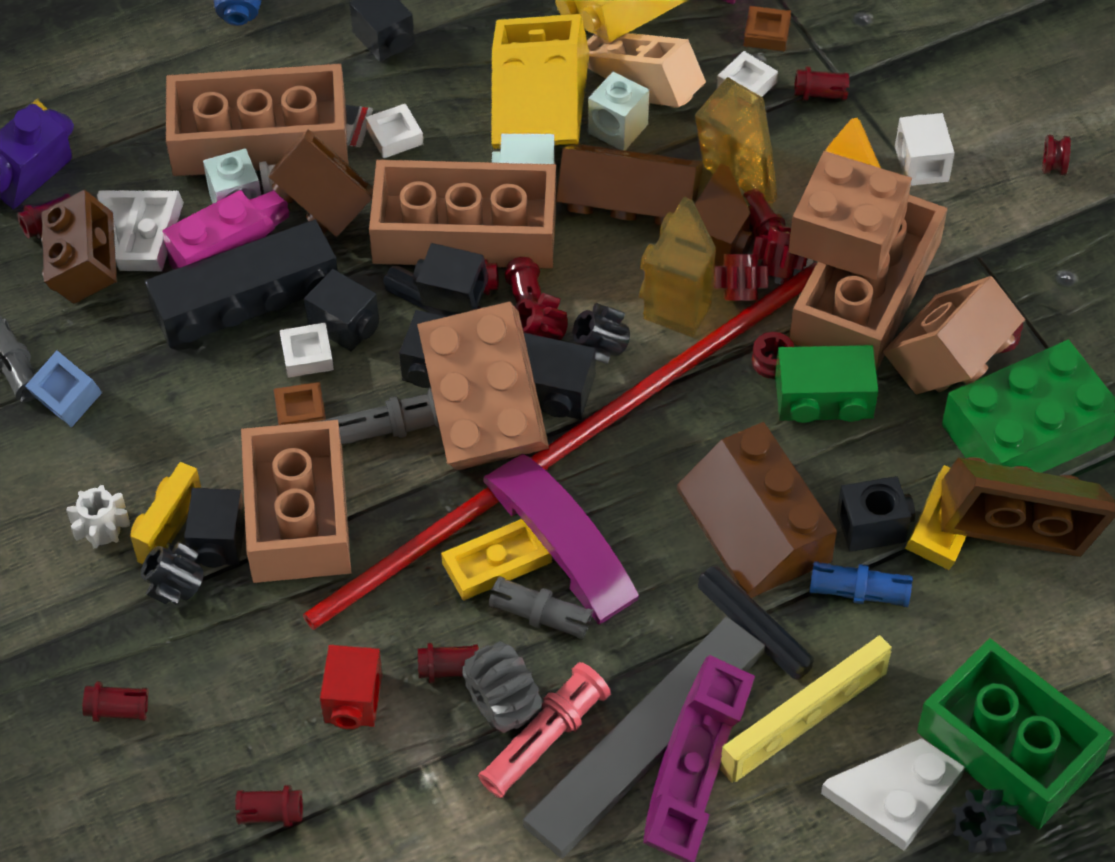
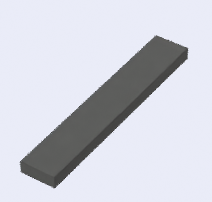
(632, 745)

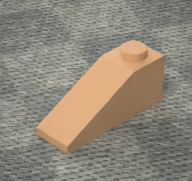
(655, 62)

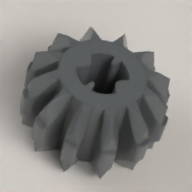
(502, 686)

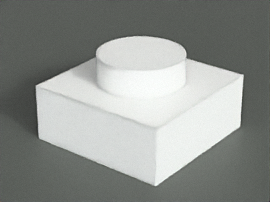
(750, 74)
(394, 130)
(306, 350)

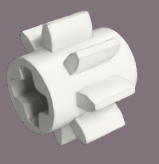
(98, 516)

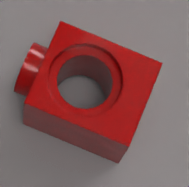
(351, 686)

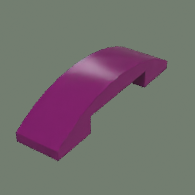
(567, 535)
(693, 759)

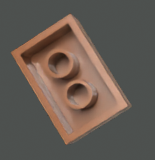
(483, 386)
(295, 501)

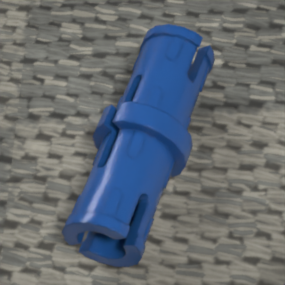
(861, 584)

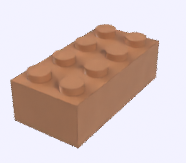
(252, 111)
(464, 206)
(858, 310)

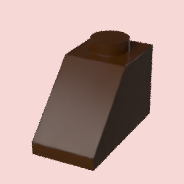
(725, 215)

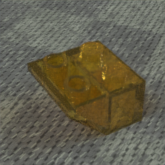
(736, 133)
(679, 272)

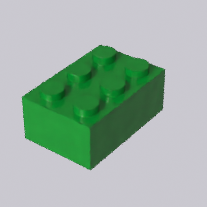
(1033, 411)
(1014, 732)

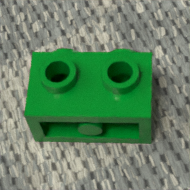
(826, 383)

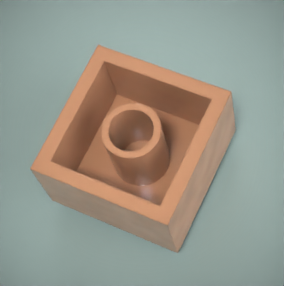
(849, 215)
(955, 336)

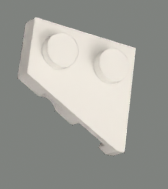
(139, 226)
(896, 790)

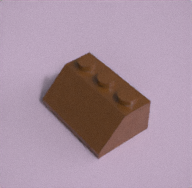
(625, 181)
(1023, 507)
(757, 511)

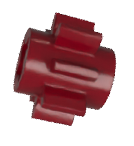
(774, 252)
(740, 277)
(541, 317)

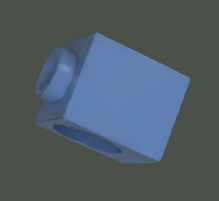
(64, 388)

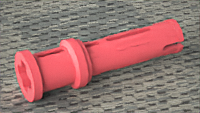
(564, 712)

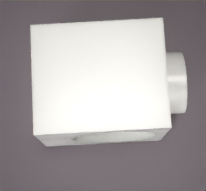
(924, 149)

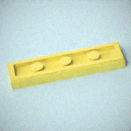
(805, 709)

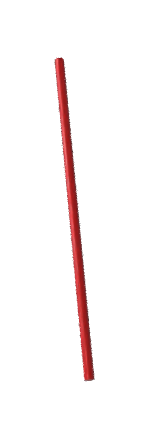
(558, 449)

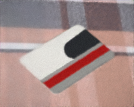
(356, 124)

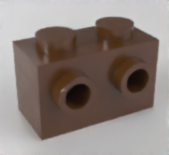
(320, 184)
(78, 247)

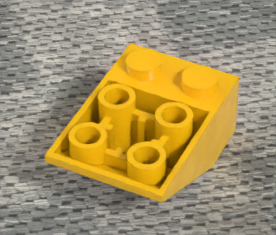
(539, 77)

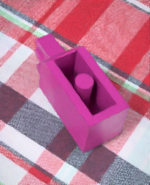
(223, 227)

